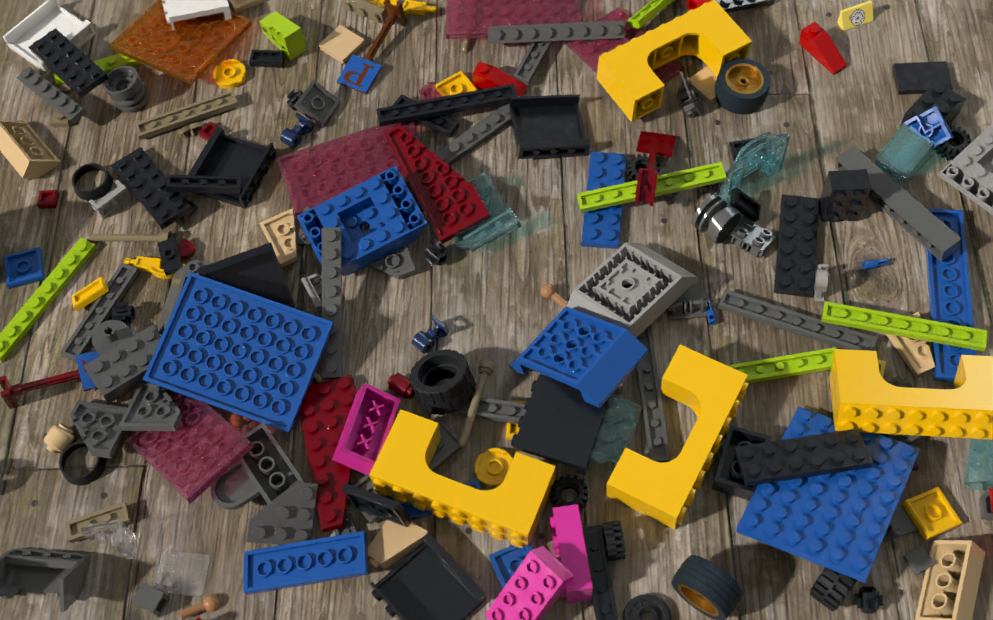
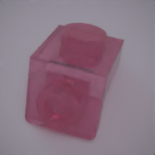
(429, 91)

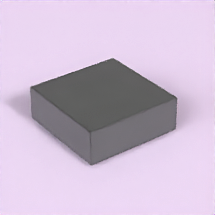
(918, 560)

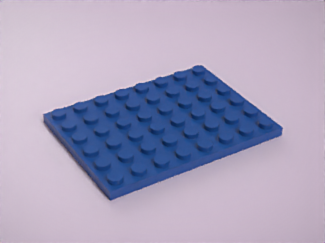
(239, 352)
(833, 516)

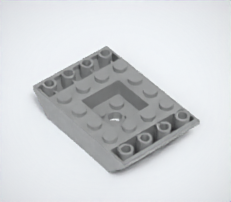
(973, 170)
(654, 288)

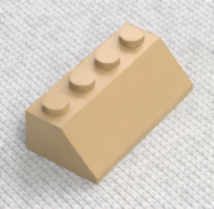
(25, 149)
(953, 581)

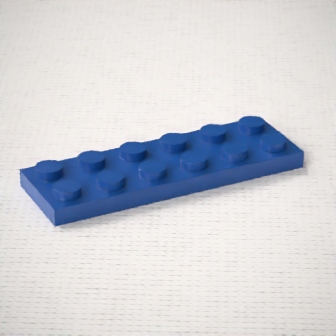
(603, 225)
(305, 562)

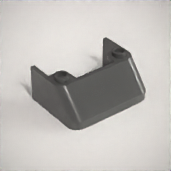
(175, 289)
(43, 572)

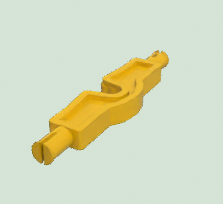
(409, 6)
(149, 265)

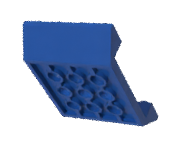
(593, 366)

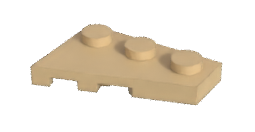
(282, 234)
(914, 352)

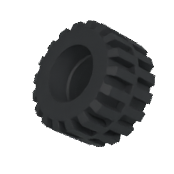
(831, 588)

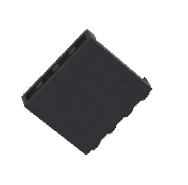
(548, 126)
(234, 158)
(253, 272)
(559, 424)
(428, 586)

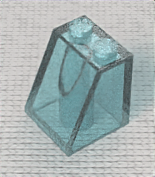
(905, 154)

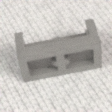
(111, 201)
(314, 290)

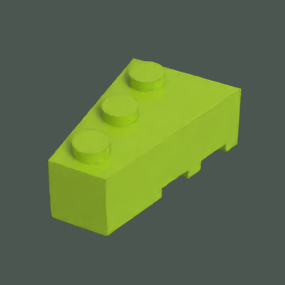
(284, 34)

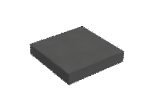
(317, 103)

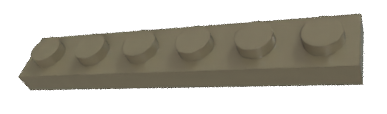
(186, 114)

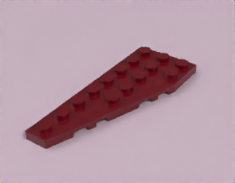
(444, 195)
(322, 422)

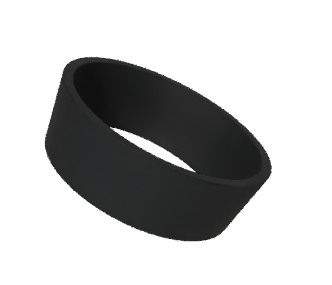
(98, 192)
(87, 478)

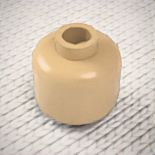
(59, 438)

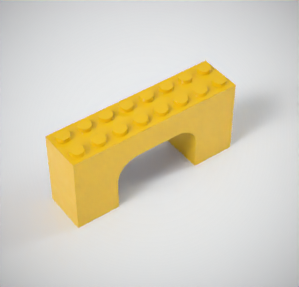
(701, 32)
(875, 406)
(668, 487)
(504, 512)

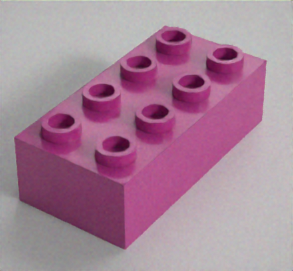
(366, 428)
(571, 549)
(531, 588)

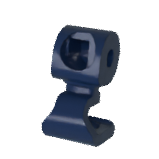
(292, 136)
(425, 340)

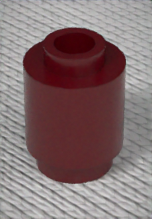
(401, 386)

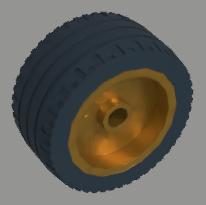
(742, 86)
(707, 587)

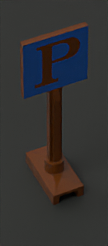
(362, 72)

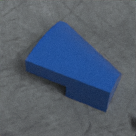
(932, 126)

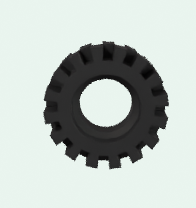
(952, 151)
(636, 163)
(572, 483)
(614, 540)

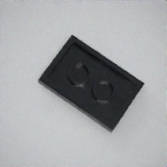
(918, 76)
(377, 505)

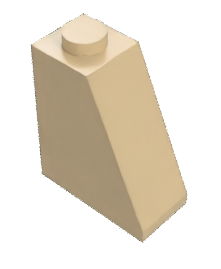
(394, 543)

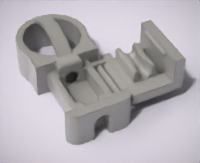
(821, 282)

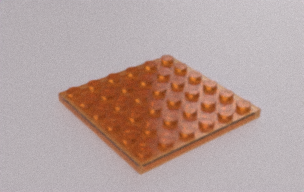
(182, 51)

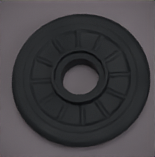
(646, 603)

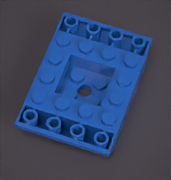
(381, 203)

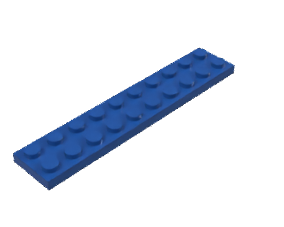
(949, 295)

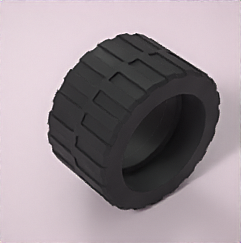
(446, 397)

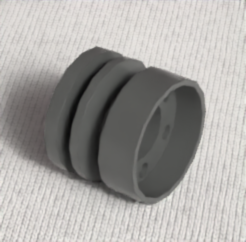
(126, 89)
(716, 218)

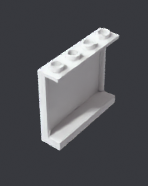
(188, 9)
(42, 21)

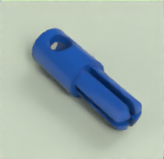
(874, 263)
(711, 314)

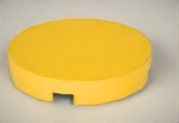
(230, 74)
(492, 467)

